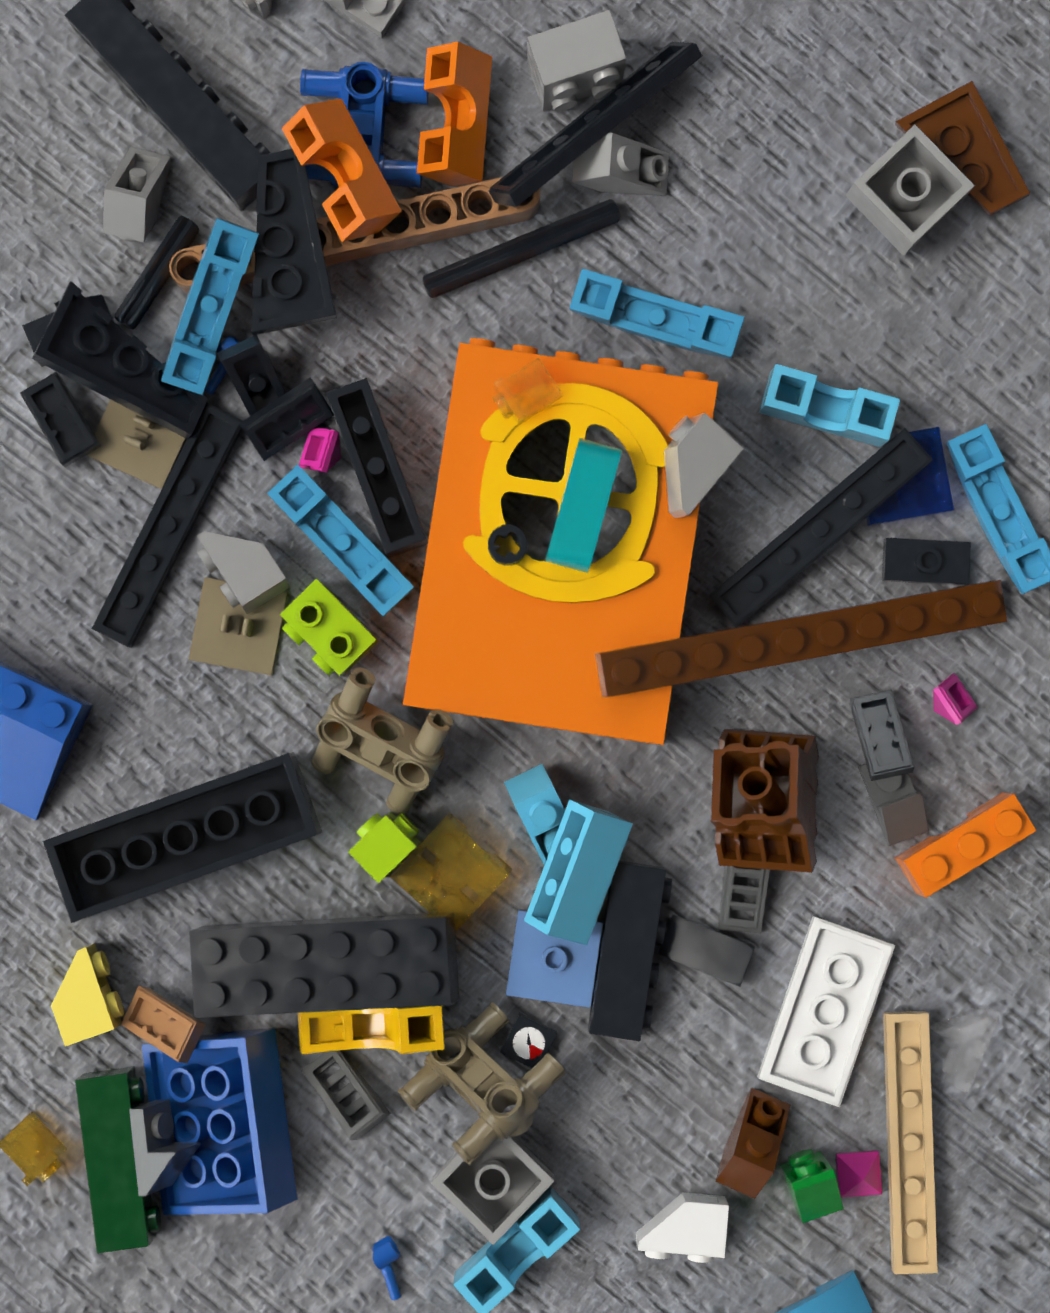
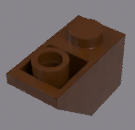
(753, 1144)

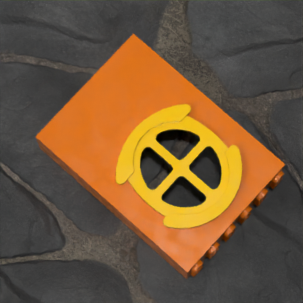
(527, 634)

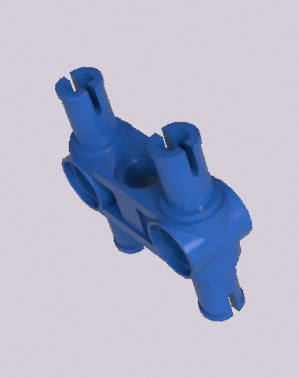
(368, 113)

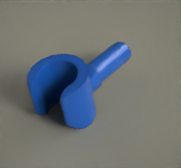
(220, 371)
(384, 1254)

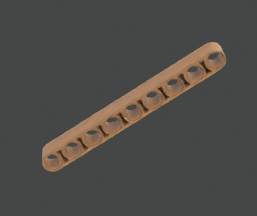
(418, 232)

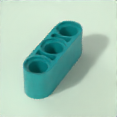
(583, 505)

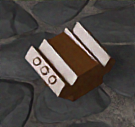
(765, 800)

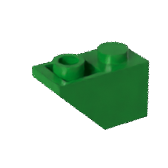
(812, 1185)

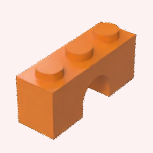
(462, 83)
(329, 137)
(966, 846)

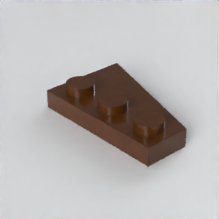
(971, 141)

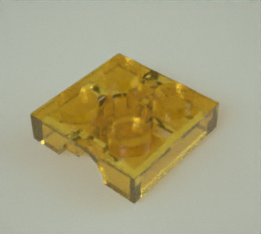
(457, 864)

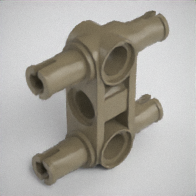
(380, 741)
(482, 1084)

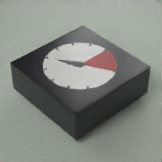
(528, 1041)

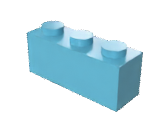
(578, 872)

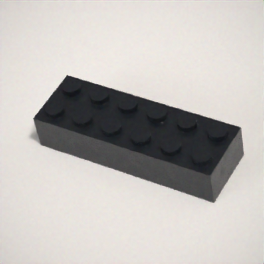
(182, 837)
(324, 965)

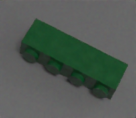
(118, 1212)

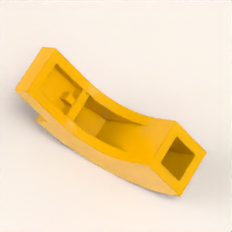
(389, 1028)

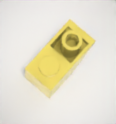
(84, 1000)

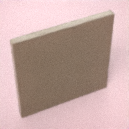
(136, 445)
(231, 636)

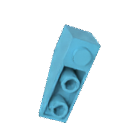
(537, 807)

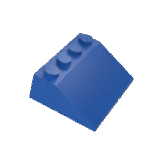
(35, 738)
(237, 1110)

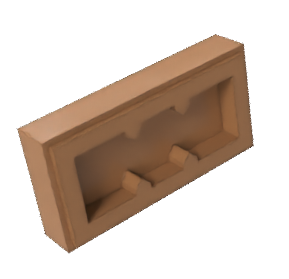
(163, 1024)

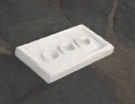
(826, 1011)

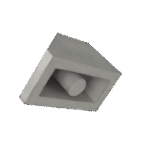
(135, 194)
(696, 461)

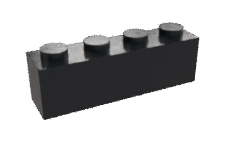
(377, 468)
(627, 951)

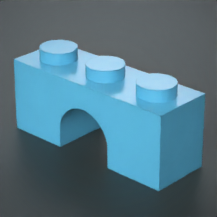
(846, 413)
(496, 1268)

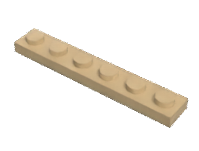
(910, 1142)

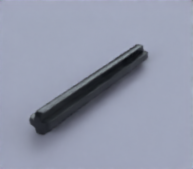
(521, 248)

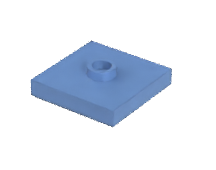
(552, 967)

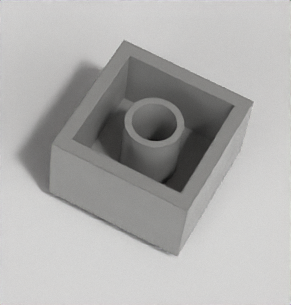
(576, 61)
(909, 190)
(494, 1187)

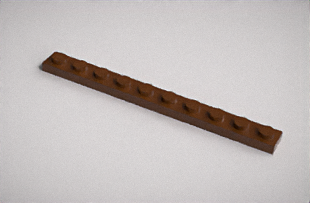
(799, 638)

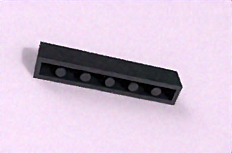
(171, 95)

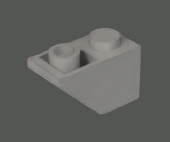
(622, 166)
(245, 566)

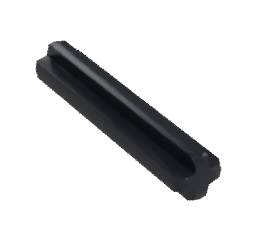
(155, 273)

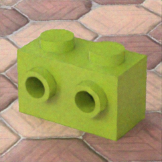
(328, 629)
(384, 843)

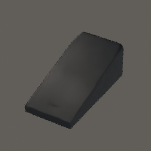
(706, 950)

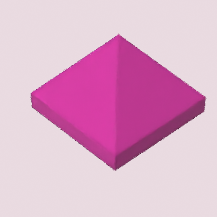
(321, 450)
(953, 700)
(859, 1173)

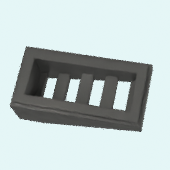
(757, 907)
(343, 1116)

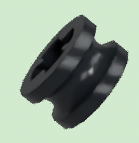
(510, 558)

